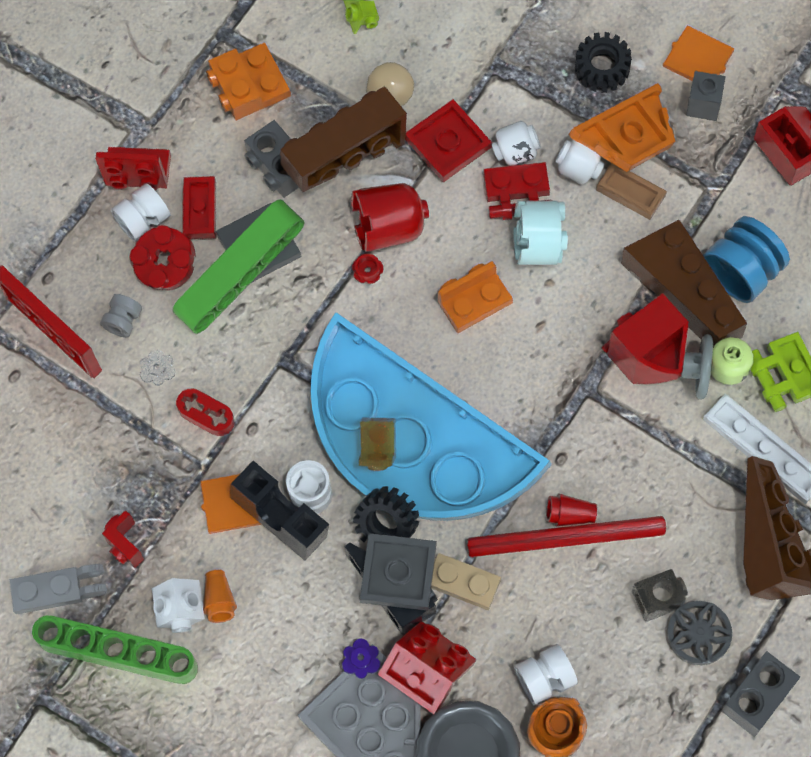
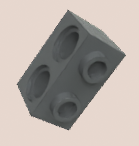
(270, 162)
(765, 697)

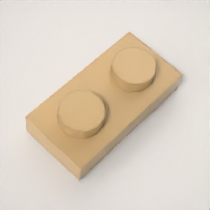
(464, 581)

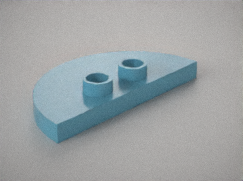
(446, 451)

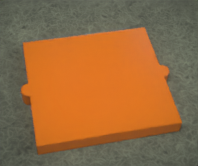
(698, 53)
(222, 511)

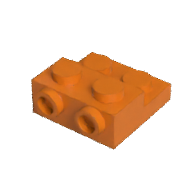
(247, 80)

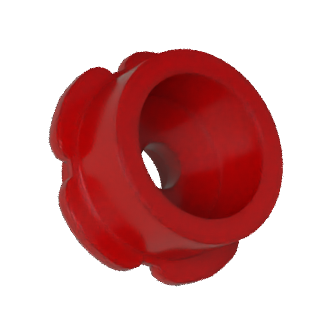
(367, 261)

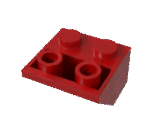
(787, 141)

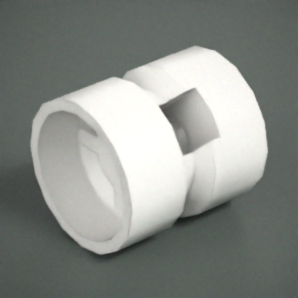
(139, 213)
(309, 484)
(545, 674)

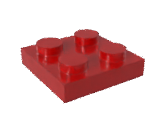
(448, 140)

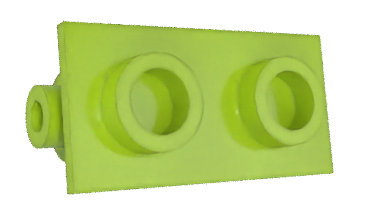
(361, 13)

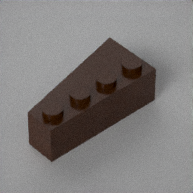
(345, 139)
(675, 266)

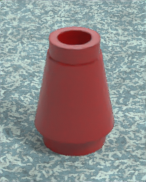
(567, 510)

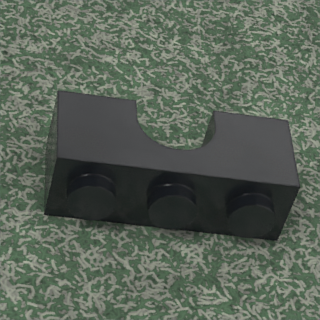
(294, 525)

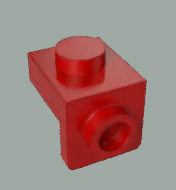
(122, 548)

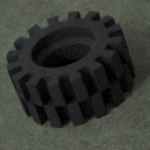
(608, 47)
(390, 503)

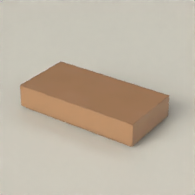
(631, 191)

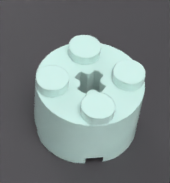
(539, 233)

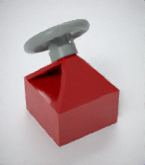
(653, 345)

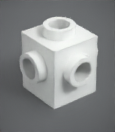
(178, 604)

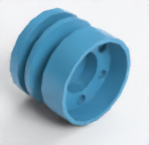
(747, 258)

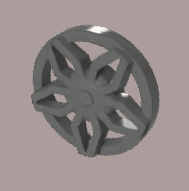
(699, 633)

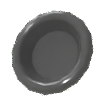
(468, 731)

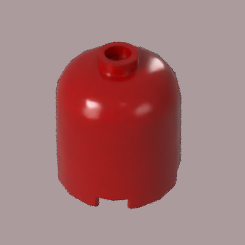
(388, 215)

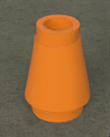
(218, 598)

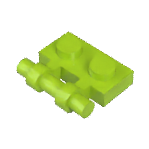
(794, 366)

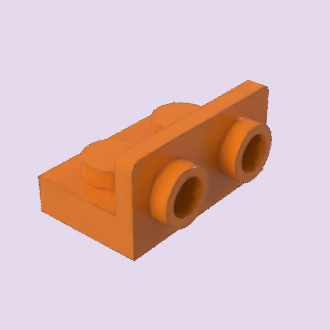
(473, 296)

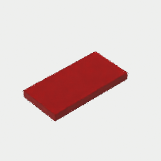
(49, 323)

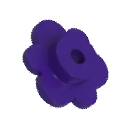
(369, 664)

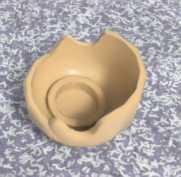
(394, 78)

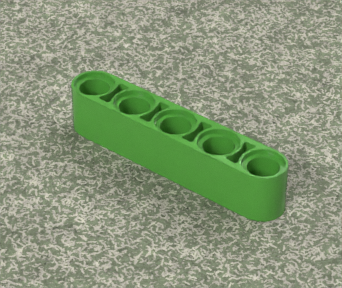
(238, 266)
(103, 638)

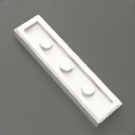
(757, 440)

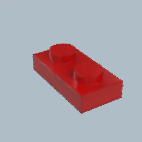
(199, 207)

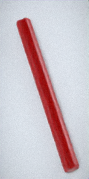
(566, 536)

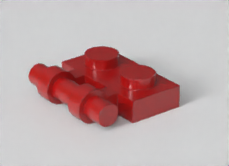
(514, 183)

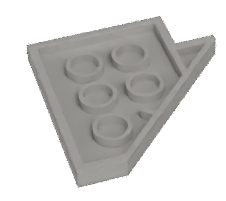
(364, 717)

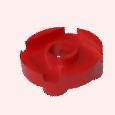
(180, 260)

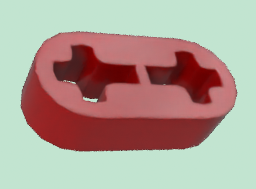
(202, 418)

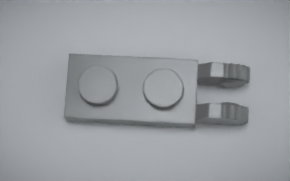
(55, 588)

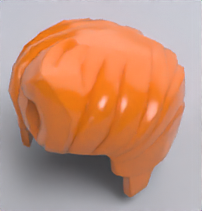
(557, 727)

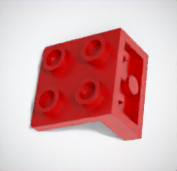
(134, 167)
(426, 665)

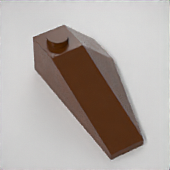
(773, 550)

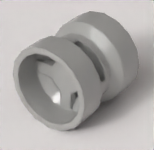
(121, 315)

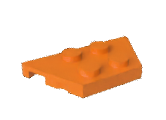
(629, 131)

